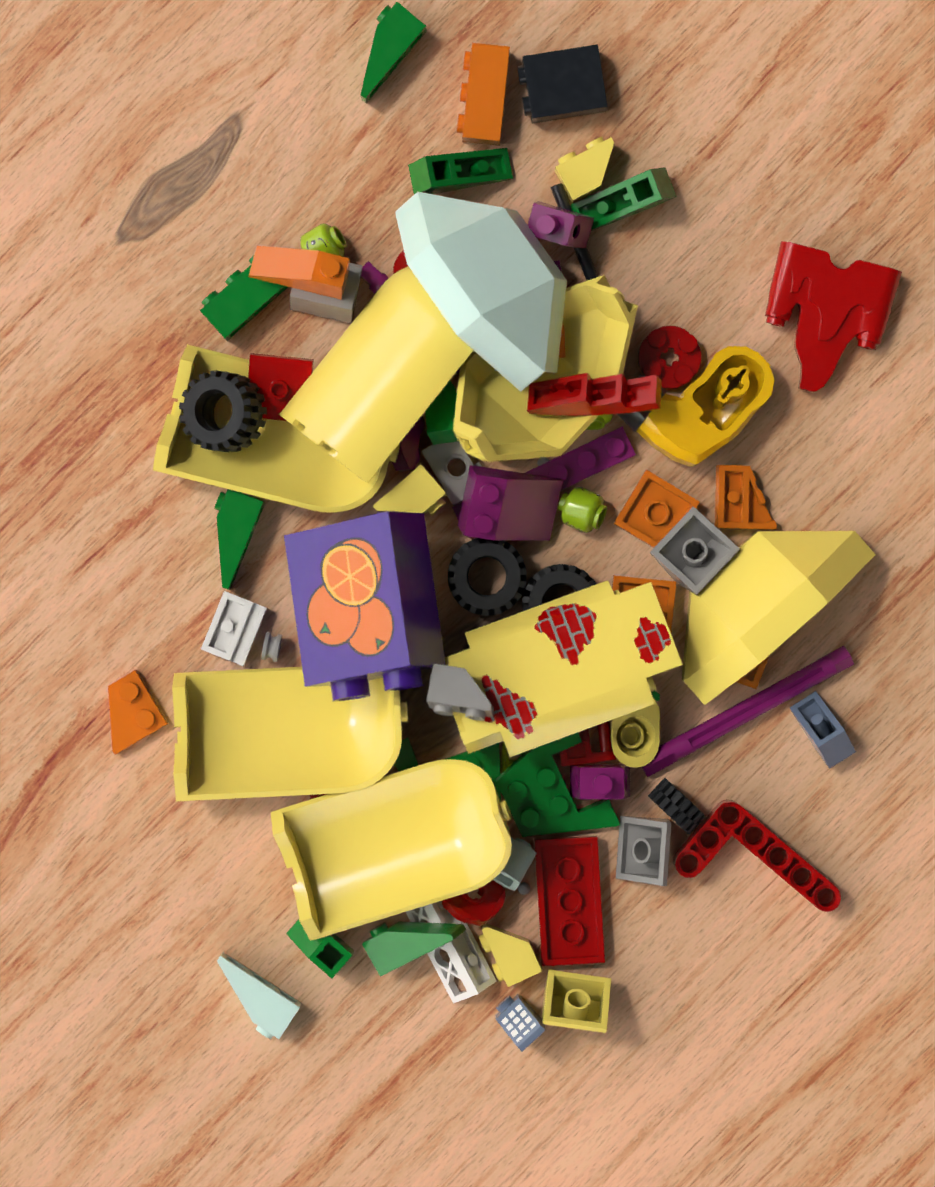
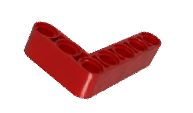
(760, 849)

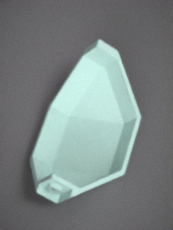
(487, 281)

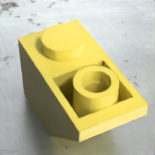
(584, 172)
(512, 953)

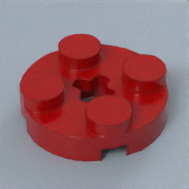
(684, 346)
(477, 910)

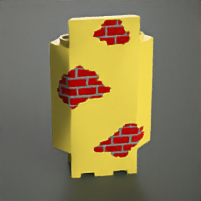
(565, 666)

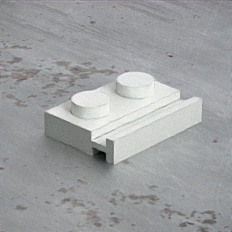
(233, 628)

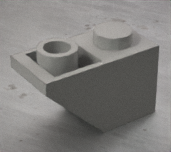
(456, 691)

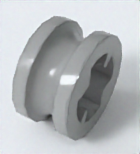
(271, 647)

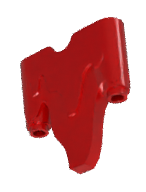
(831, 305)

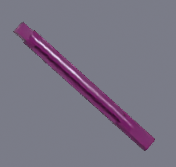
(749, 709)

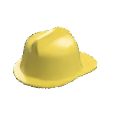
(636, 736)

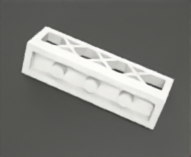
(464, 954)

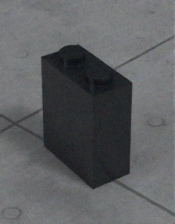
(563, 84)

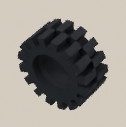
(676, 806)

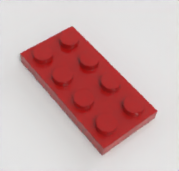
(569, 901)

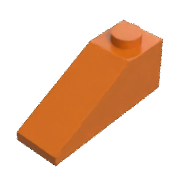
(302, 269)

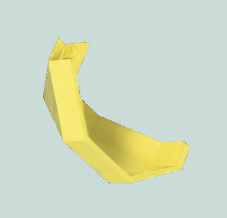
(493, 413)
(763, 600)

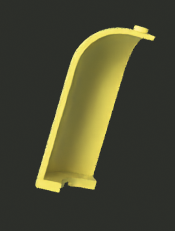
(378, 376)
(277, 465)
(275, 737)
(393, 845)

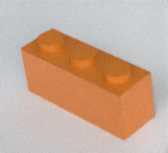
(484, 94)

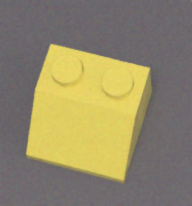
(414, 494)
(576, 1001)

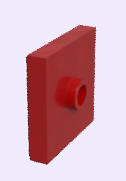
(278, 380)

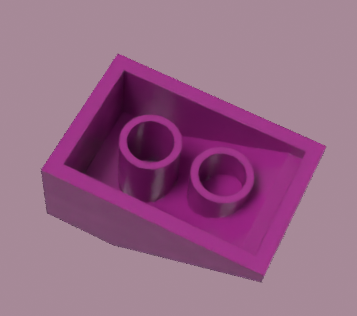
(508, 505)

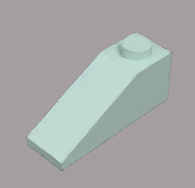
(263, 1001)

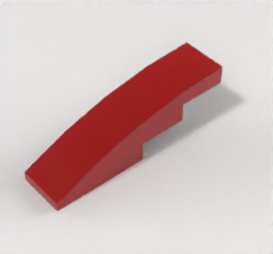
(599, 396)

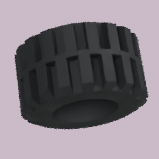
(200, 405)
(551, 576)
(487, 604)

